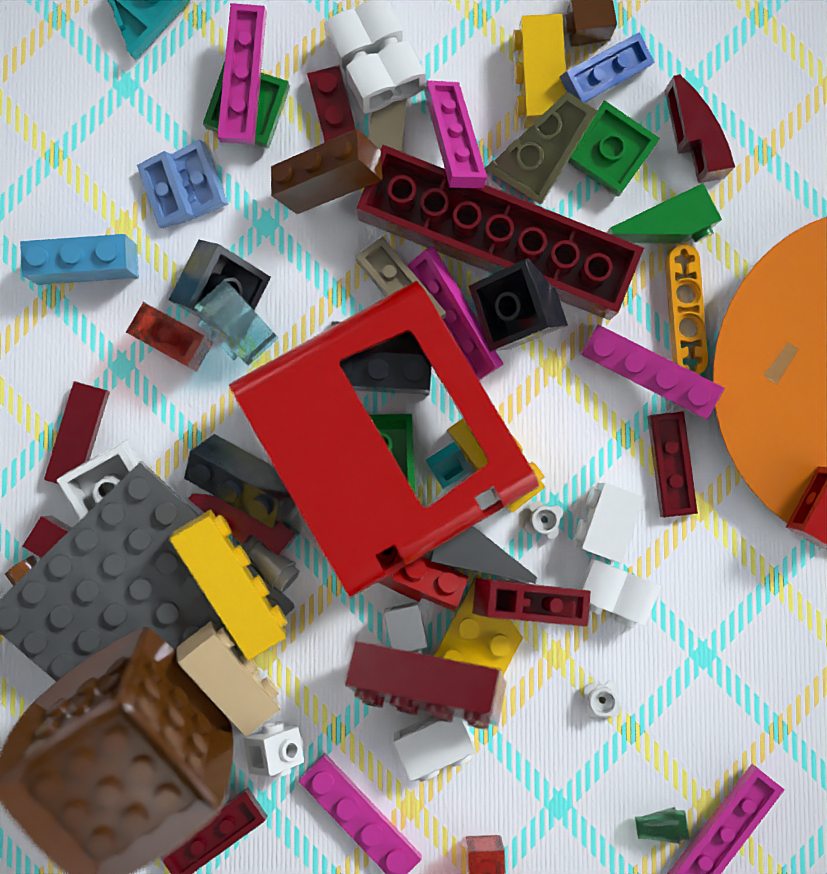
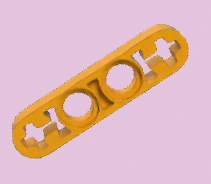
(693, 311)

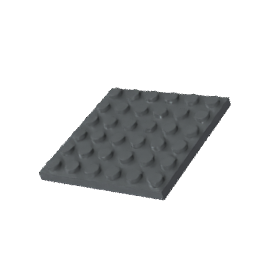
(112, 579)

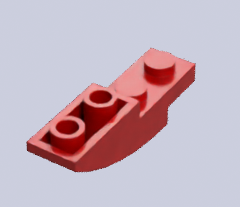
(424, 580)

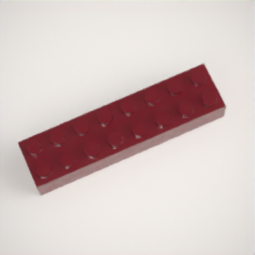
(499, 231)

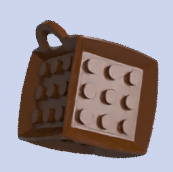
(117, 760)

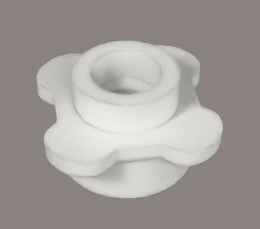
(549, 528)
(609, 707)

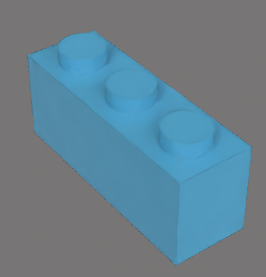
(79, 259)

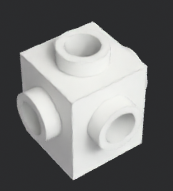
(274, 750)

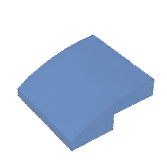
(182, 184)

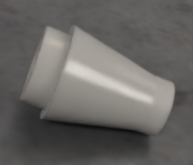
(276, 570)

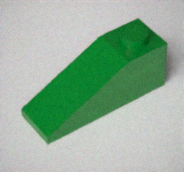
(672, 221)

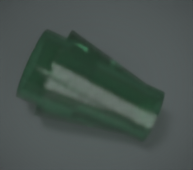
(664, 826)

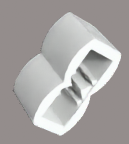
(362, 30)
(385, 76)
(619, 593)

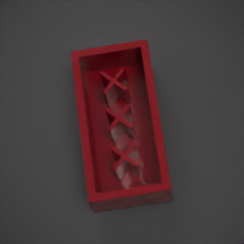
(426, 683)

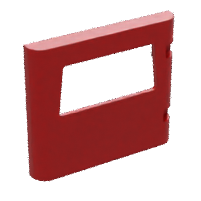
(341, 465)

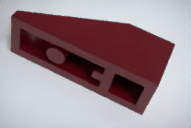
(531, 602)

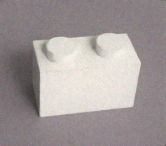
(609, 521)
(433, 745)

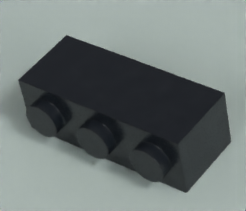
(239, 480)

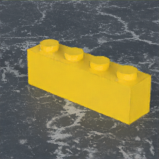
(229, 583)

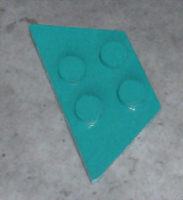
(144, 20)

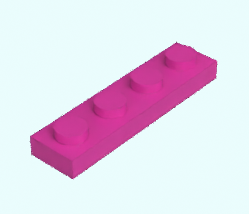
(242, 74)
(455, 135)
(459, 317)
(653, 371)
(360, 817)
(730, 824)

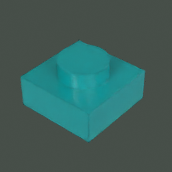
(448, 465)

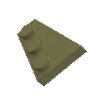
(543, 150)

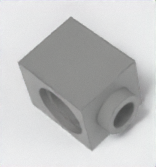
(405, 627)

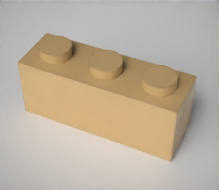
(228, 677)

